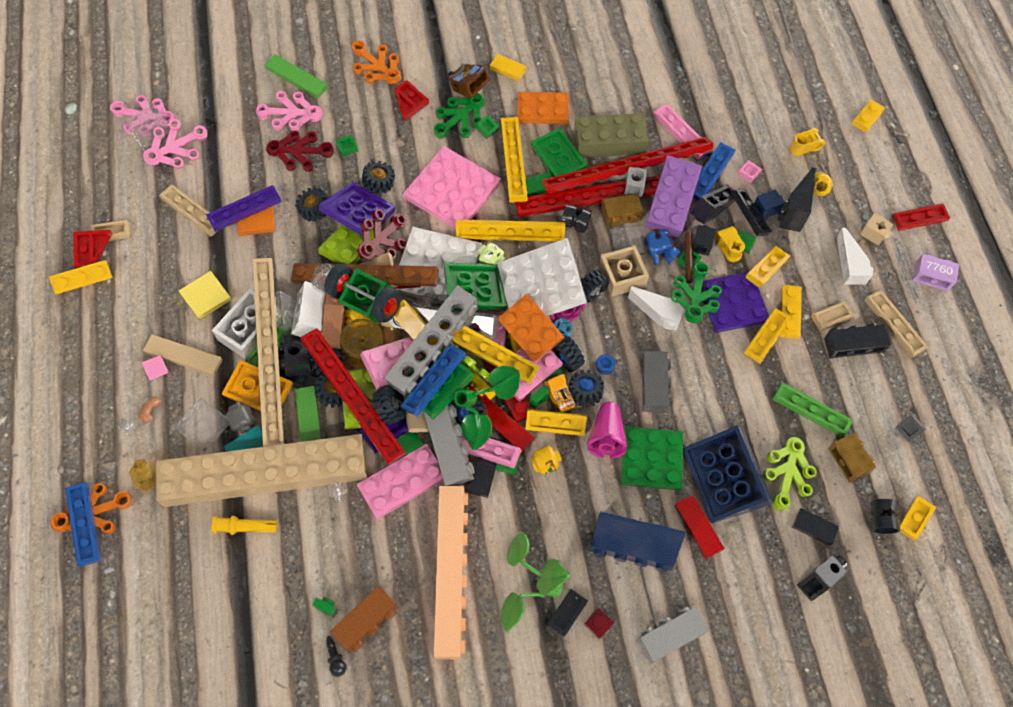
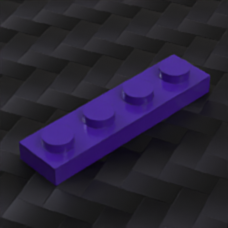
(244, 208)

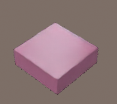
(749, 171)
(155, 367)

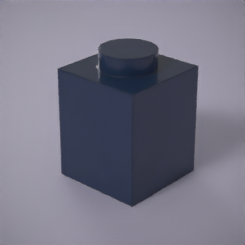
(769, 203)

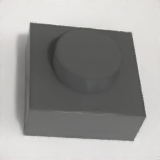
(911, 428)

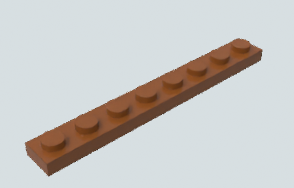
(391, 274)

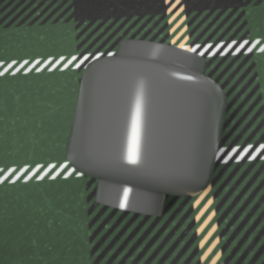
(240, 417)

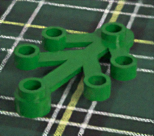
(459, 113)
(693, 312)

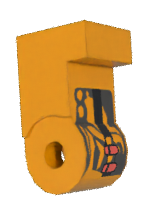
(559, 393)

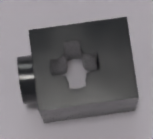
(703, 240)

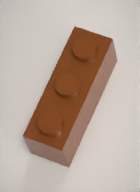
(364, 620)

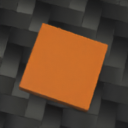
(258, 223)

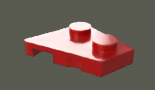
(409, 99)
(89, 246)

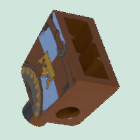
(468, 79)

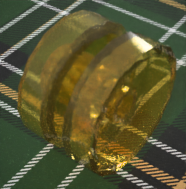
(359, 337)

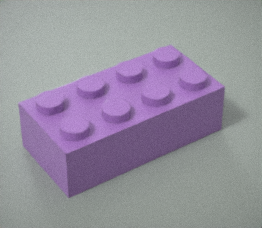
(673, 196)

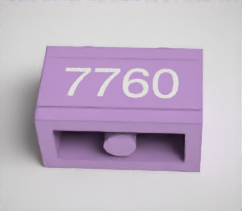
(935, 272)

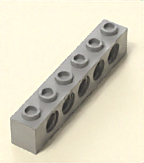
(457, 299)
(487, 322)

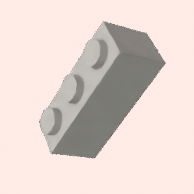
(672, 634)

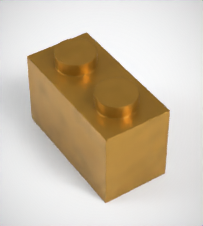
(621, 210)
(852, 457)

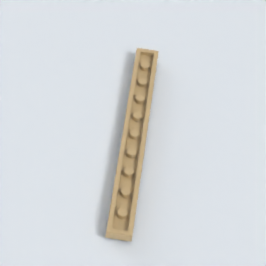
(267, 352)

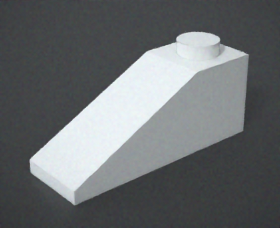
(854, 262)
(657, 307)

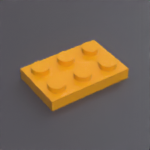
(245, 386)

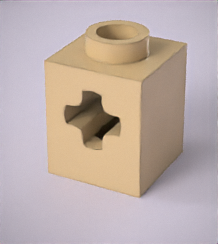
(877, 229)

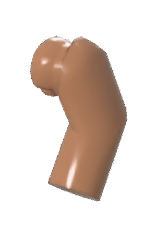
(146, 408)

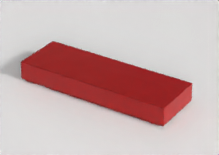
(920, 217)
(699, 527)

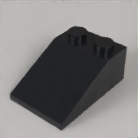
(799, 204)

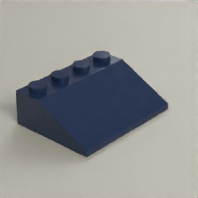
(727, 475)
(636, 541)

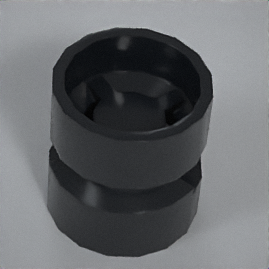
(576, 218)
(885, 516)

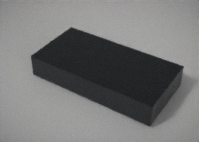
(815, 527)
(567, 612)

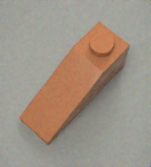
(333, 321)

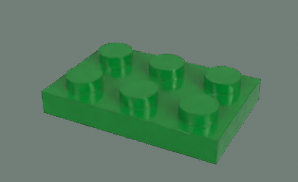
(558, 153)

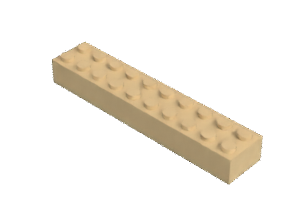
(260, 470)

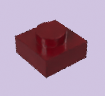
(598, 623)

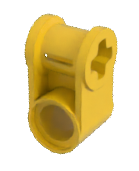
(806, 142)
(730, 243)

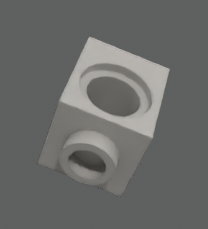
(635, 186)

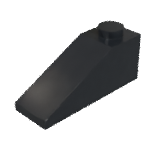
(713, 204)

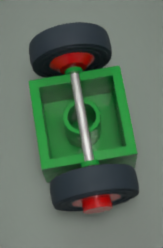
(363, 293)

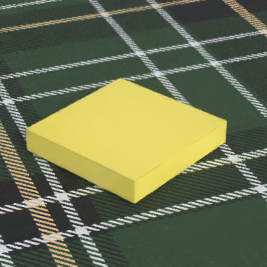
(205, 295)

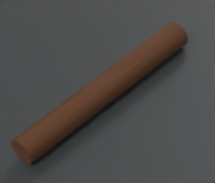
(688, 258)

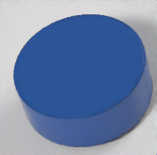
(605, 364)

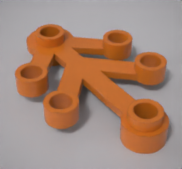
(390, 74)
(115, 503)

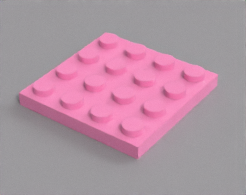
(451, 187)

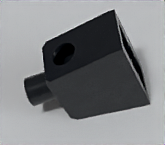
(826, 573)

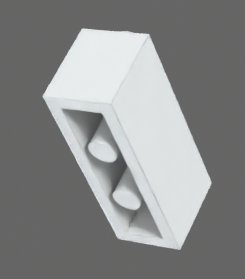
(308, 310)

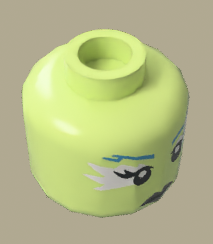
(490, 254)

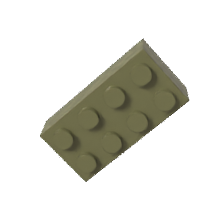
(611, 135)

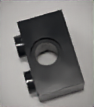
(295, 356)

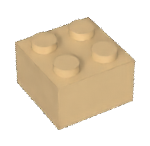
(623, 270)

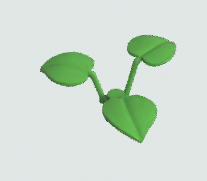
(550, 583)

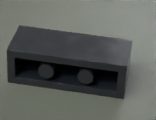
(857, 341)

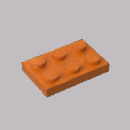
(543, 108)
(531, 328)

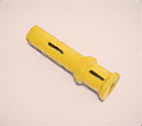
(234, 525)

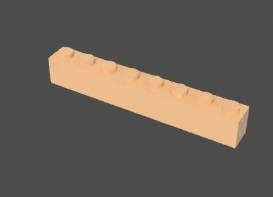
(450, 575)

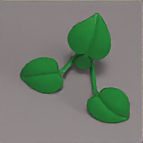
(478, 427)

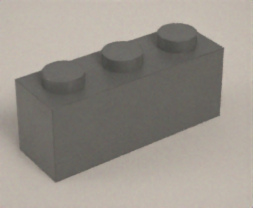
(656, 381)

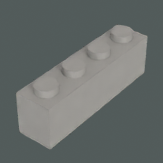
(450, 448)

